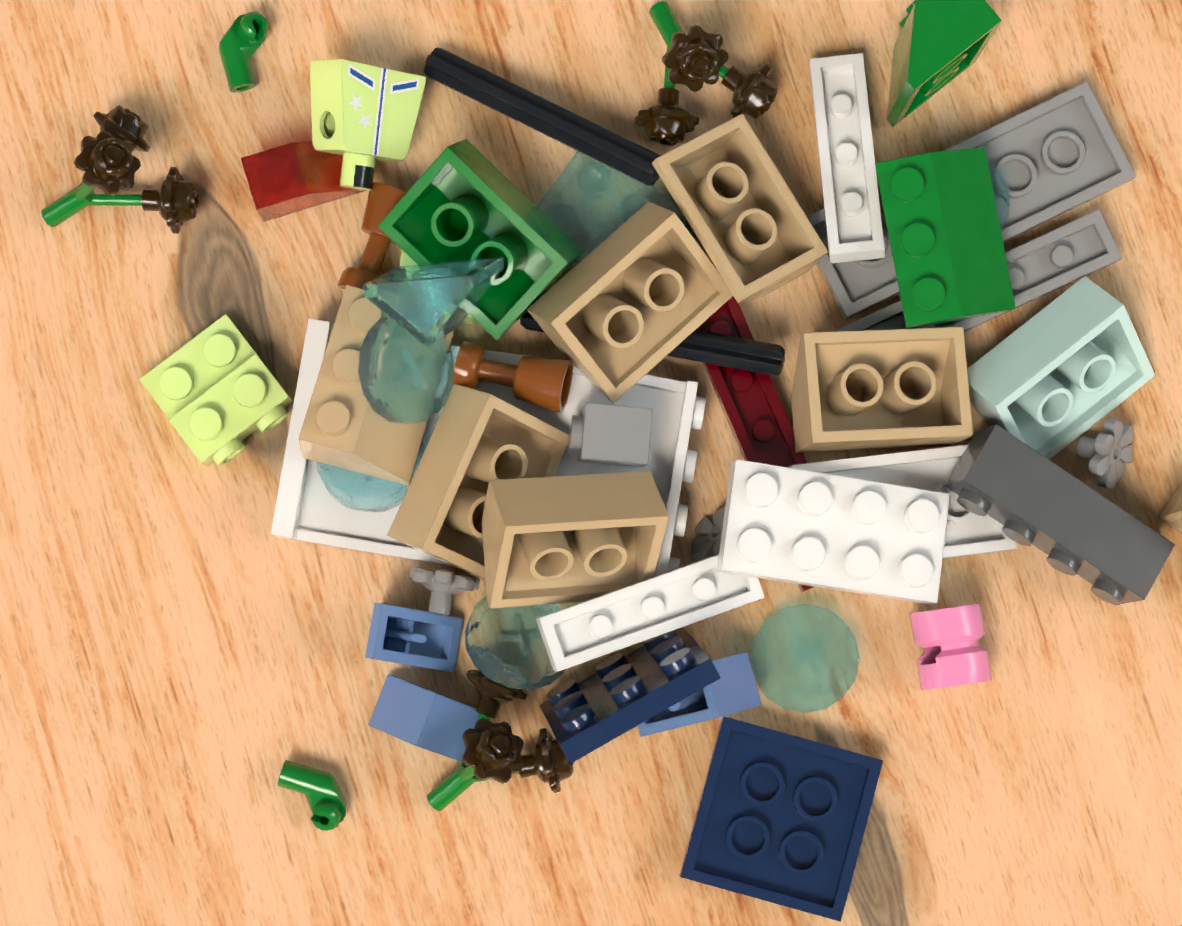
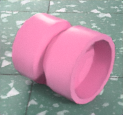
(950, 647)

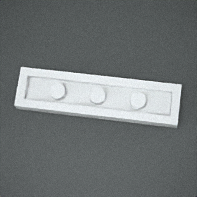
(846, 158)
(643, 611)

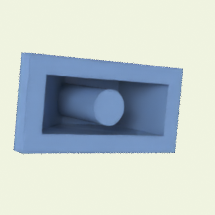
(728, 695)

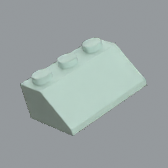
(1061, 370)

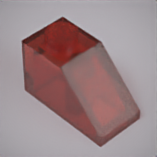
(293, 179)

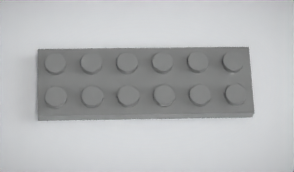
(1050, 163)

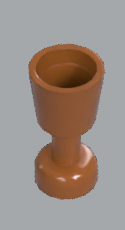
(379, 204)
(534, 380)

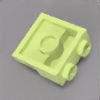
(217, 392)

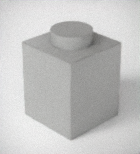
(612, 434)

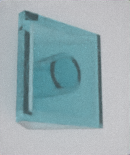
(434, 296)

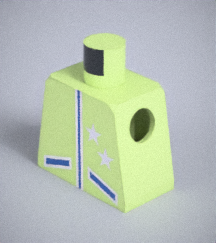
(363, 115)

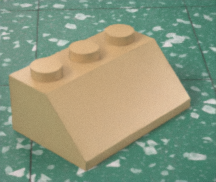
(741, 209)
(631, 300)
(881, 390)
(340, 421)
(471, 444)
(570, 536)

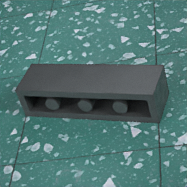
(1058, 516)

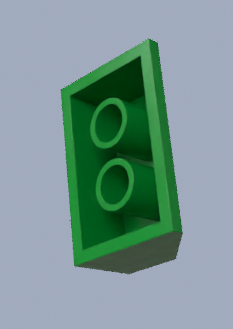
(934, 48)
(475, 212)
(945, 236)

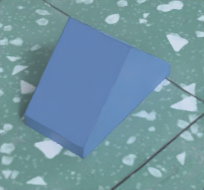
(414, 637)
(423, 717)

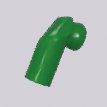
(239, 46)
(320, 790)

